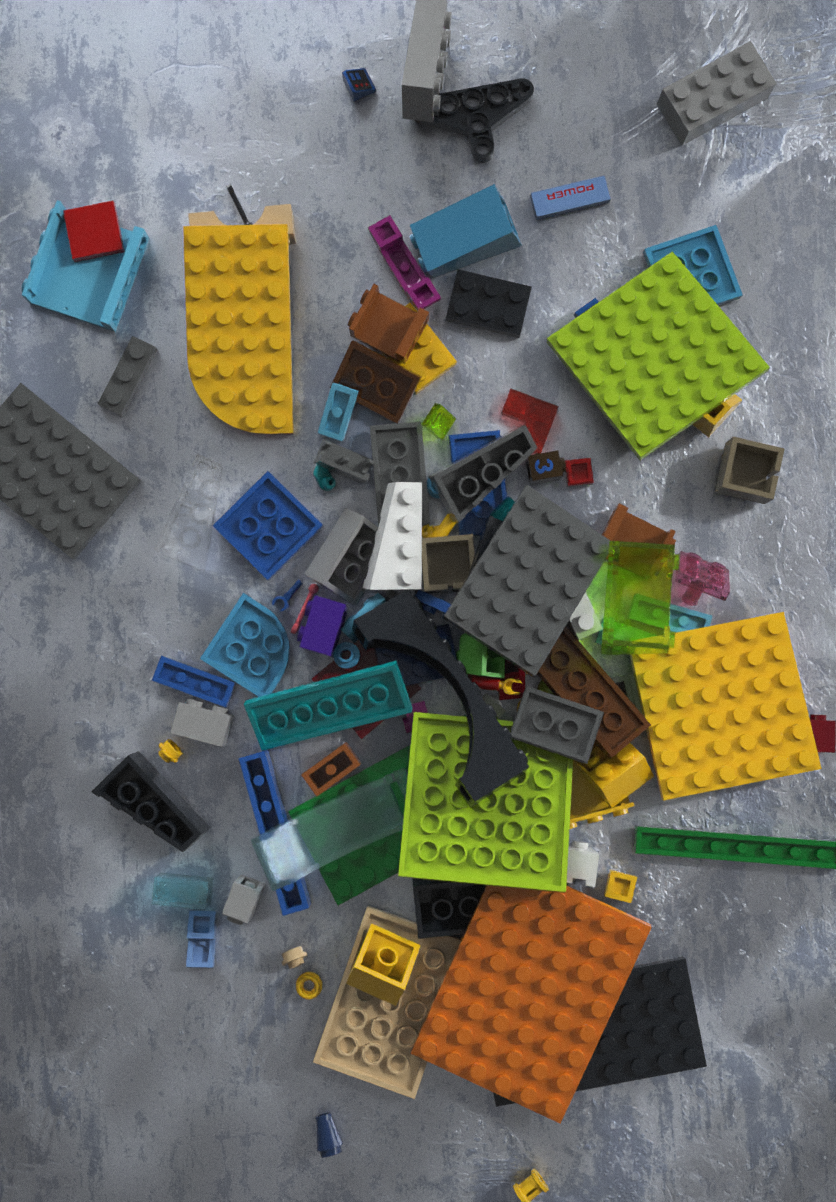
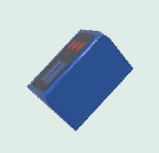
(358, 83)

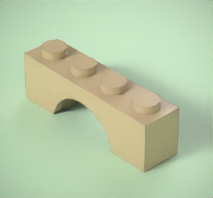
(271, 215)

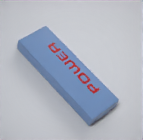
(570, 197)

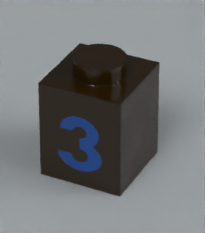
(545, 467)

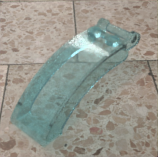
(330, 830)

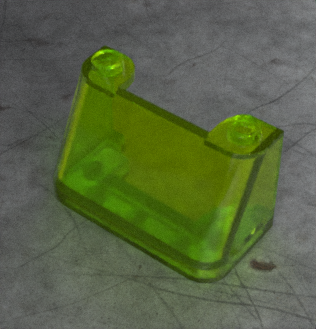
(638, 598)

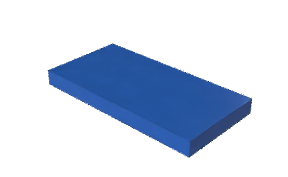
(460, 446)

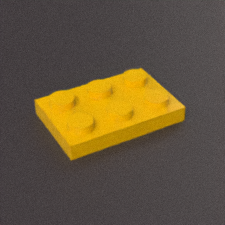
(428, 357)

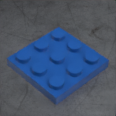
(268, 526)

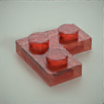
(534, 412)

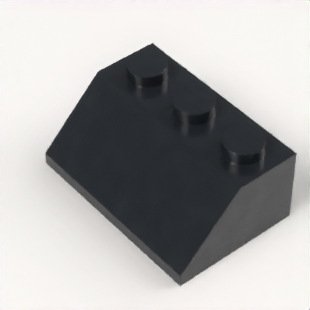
(444, 906)

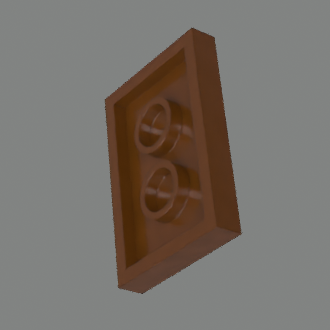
(380, 381)

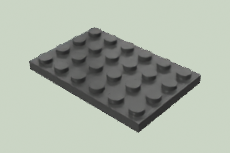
(57, 473)
(528, 581)

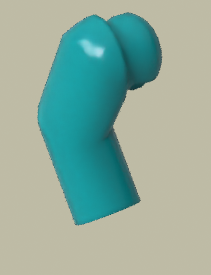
(324, 478)

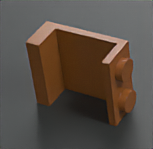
(387, 325)
(629, 528)

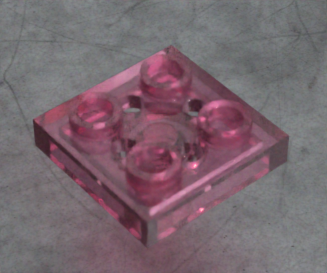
(702, 578)

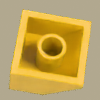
(383, 964)

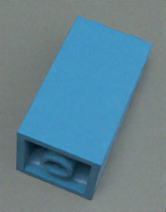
(465, 233)

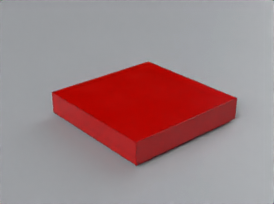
(93, 231)

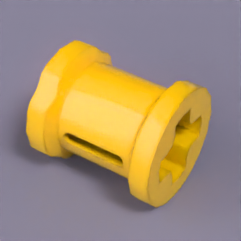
(530, 1187)

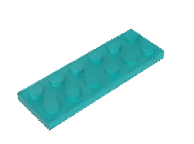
(328, 705)

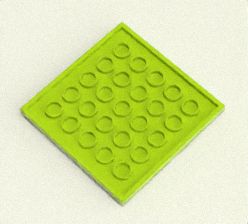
(657, 355)
(504, 840)

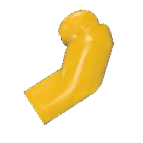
(438, 530)

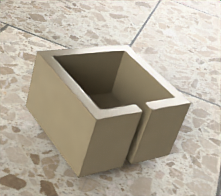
(745, 470)
(446, 562)

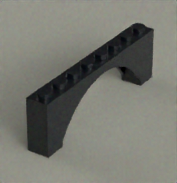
(405, 628)

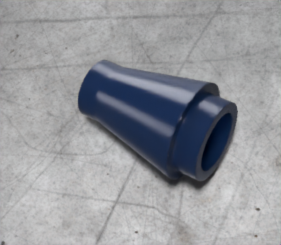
(328, 1137)

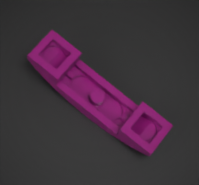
(403, 264)

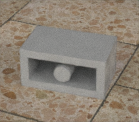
(202, 723)
(243, 899)

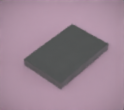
(556, 725)

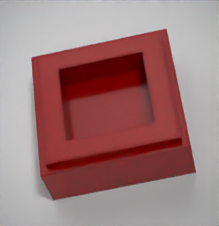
(579, 472)

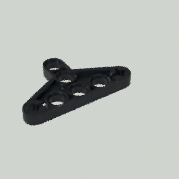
(488, 111)

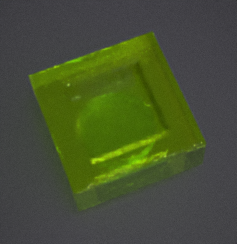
(438, 421)

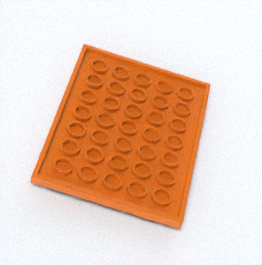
(531, 993)

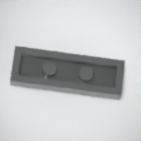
(127, 376)

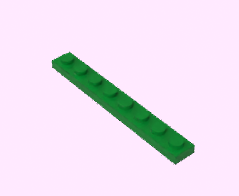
(735, 847)

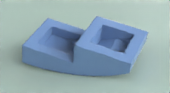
(201, 939)

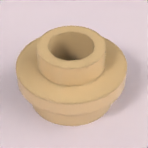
(294, 957)

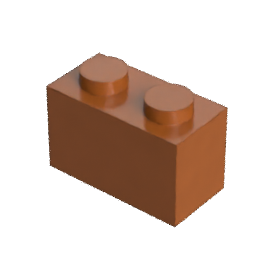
(331, 769)

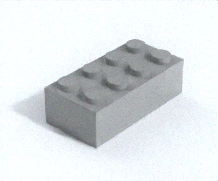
(426, 60)
(716, 93)

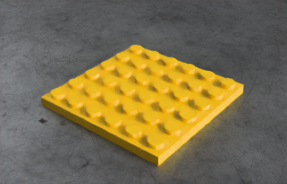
(725, 707)

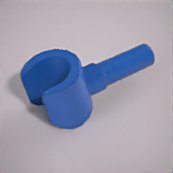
(288, 595)

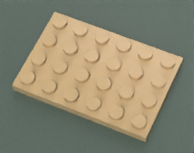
(373, 1036)

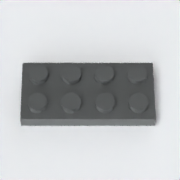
(398, 458)

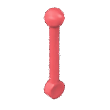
(313, 589)

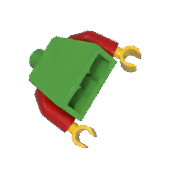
(484, 666)

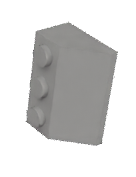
(345, 557)

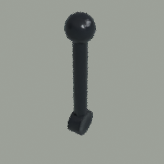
(238, 205)

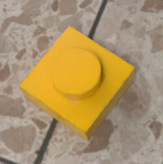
(620, 886)

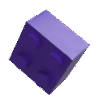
(322, 626)

